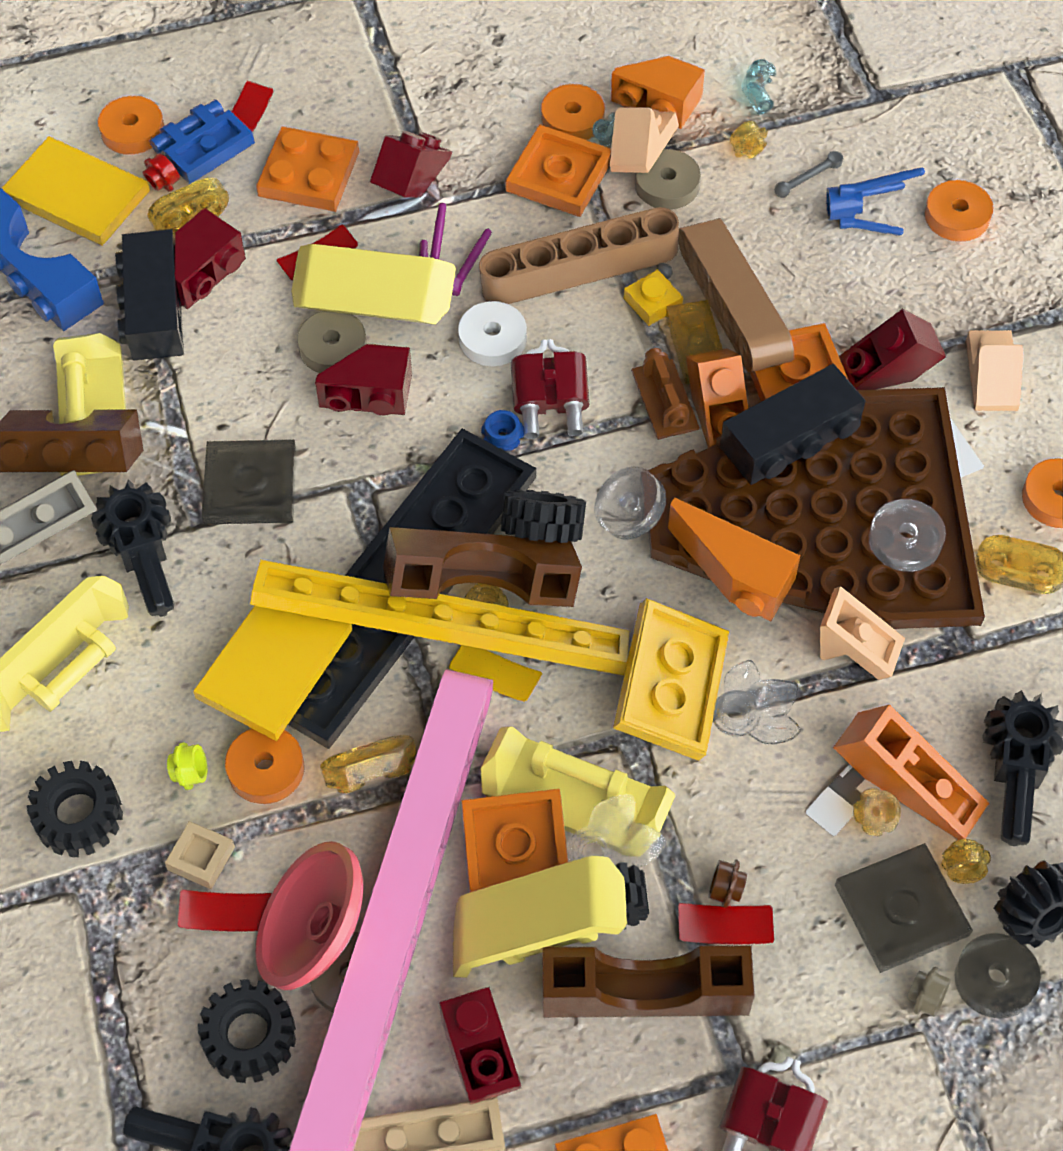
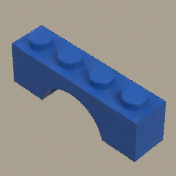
(57, 285)

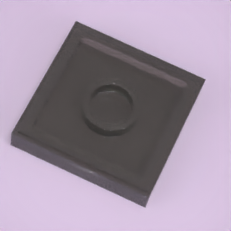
(249, 482)
(903, 907)

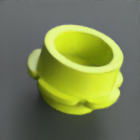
(187, 765)

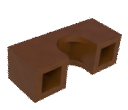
(95, 444)

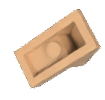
(640, 138)
(994, 370)
(860, 634)

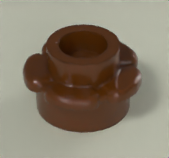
(727, 882)

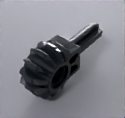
(138, 539)
(1021, 760)
(1033, 904)
(212, 1134)

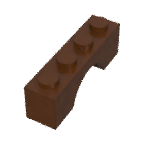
(429, 561)
(692, 984)

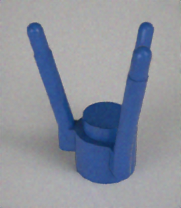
(847, 200)

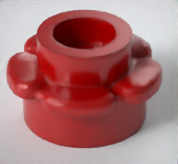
(160, 173)

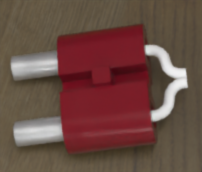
(550, 384)
(772, 1111)

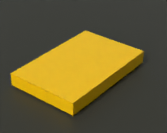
(76, 190)
(270, 667)
(671, 679)

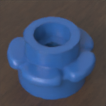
(505, 422)

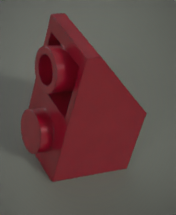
(409, 163)
(205, 255)
(893, 353)
(368, 381)
(479, 1045)

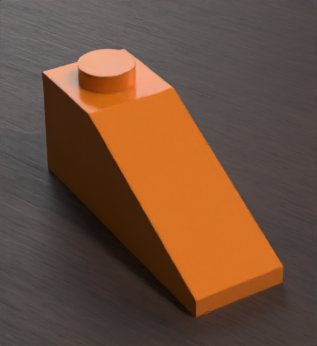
(739, 563)
(905, 764)

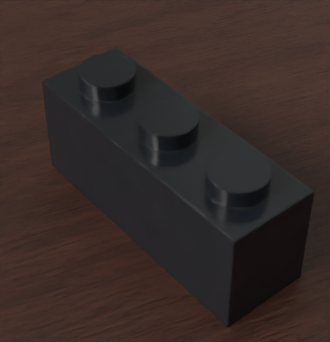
(149, 295)
(792, 424)

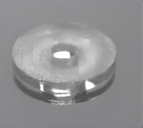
(642, 514)
(903, 552)

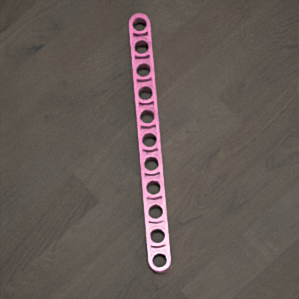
(394, 918)

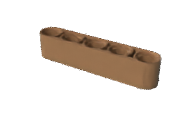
(579, 256)
(735, 295)

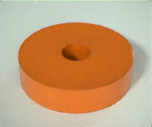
(569, 99)
(144, 122)
(953, 224)
(1039, 492)
(268, 784)

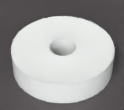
(492, 349)

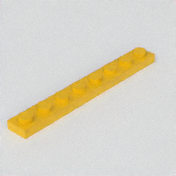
(441, 619)

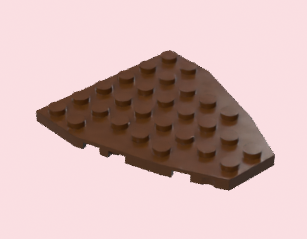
(827, 508)

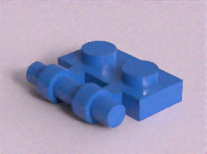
(202, 140)

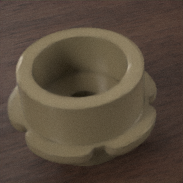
(928, 991)

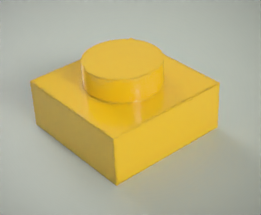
(652, 296)

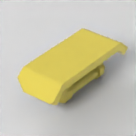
(372, 283)
(88, 377)
(54, 639)
(529, 766)
(538, 912)

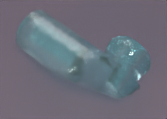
(754, 84)
(604, 129)

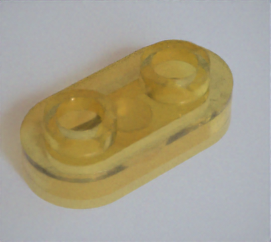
(183, 204)
(1020, 563)
(353, 767)

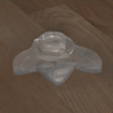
(761, 704)
(617, 835)

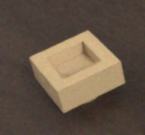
(200, 855)

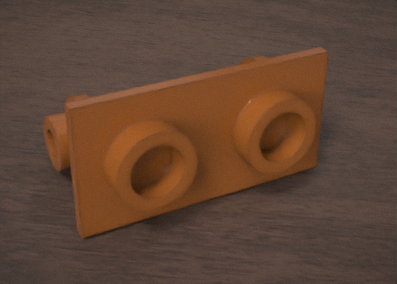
(664, 395)

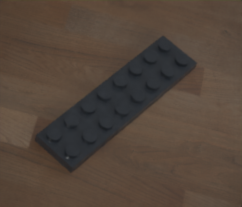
(455, 495)

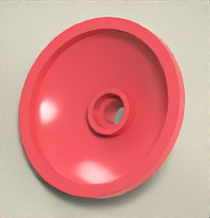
(310, 916)

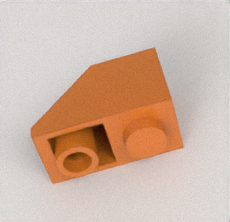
(659, 84)
(716, 389)

